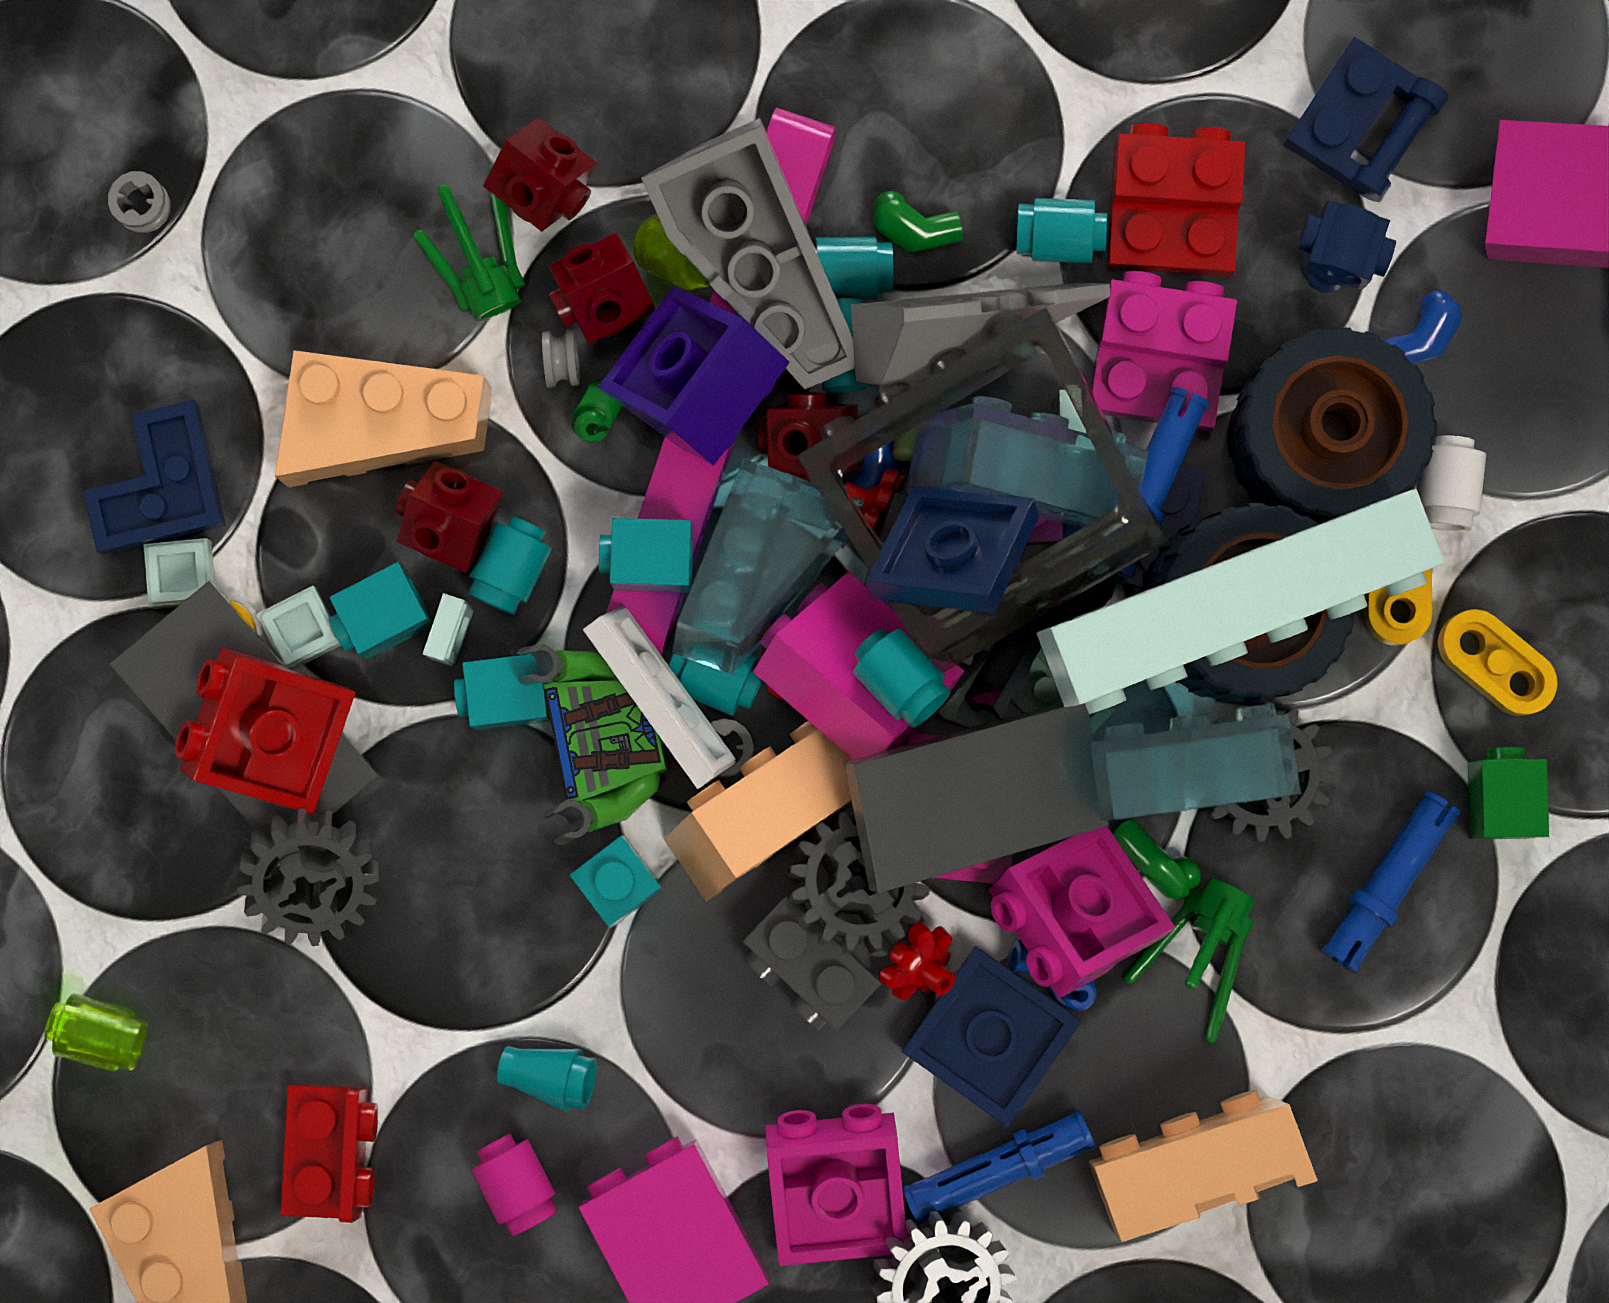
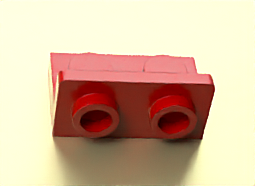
(327, 1152)

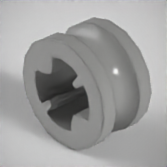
(147, 184)
(560, 358)
(725, 729)

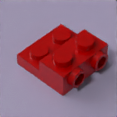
(1175, 201)
(263, 730)

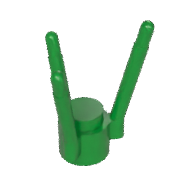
(486, 285)
(1220, 916)

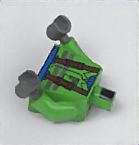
(601, 740)

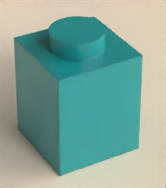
(648, 555)
(379, 612)
(496, 697)
(617, 881)

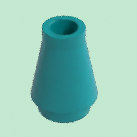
(550, 1075)

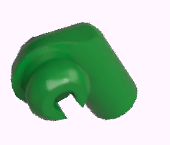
(909, 228)
(594, 414)
(1168, 876)

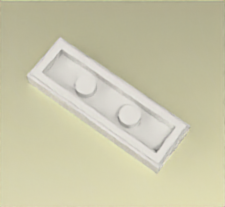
(660, 696)

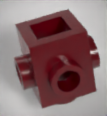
(541, 175)
(599, 289)
(796, 427)
(447, 515)

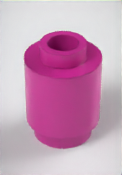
(514, 1184)

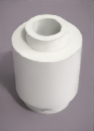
(1452, 483)

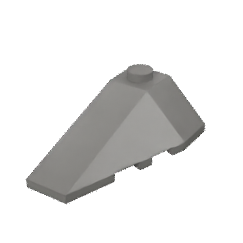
(745, 234)
(904, 337)

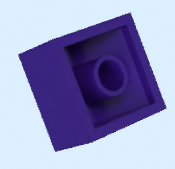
(695, 374)

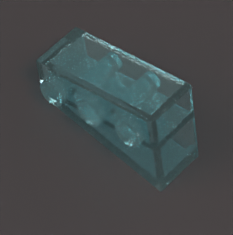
(1014, 455)
(759, 560)
(1195, 764)

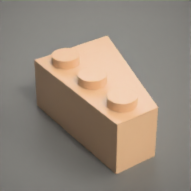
(761, 812)
(1200, 1165)
(176, 1233)

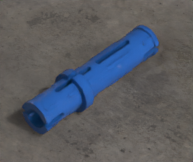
(1167, 452)
(1377, 902)
(999, 1167)

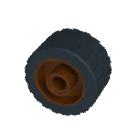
(1332, 425)
(1268, 667)

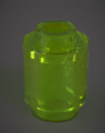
(662, 259)
(96, 1033)

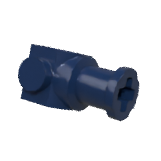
(1344, 247)

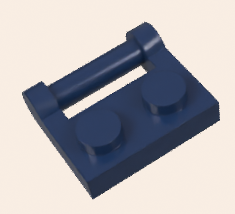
(1348, 107)

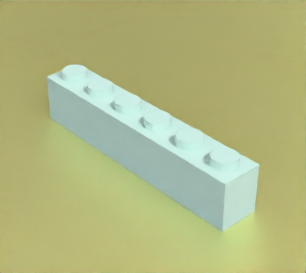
(1241, 599)

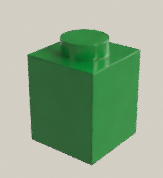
(1508, 796)

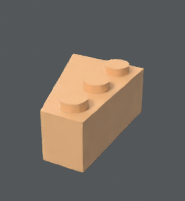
(375, 415)

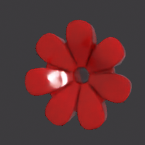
(878, 498)
(920, 964)

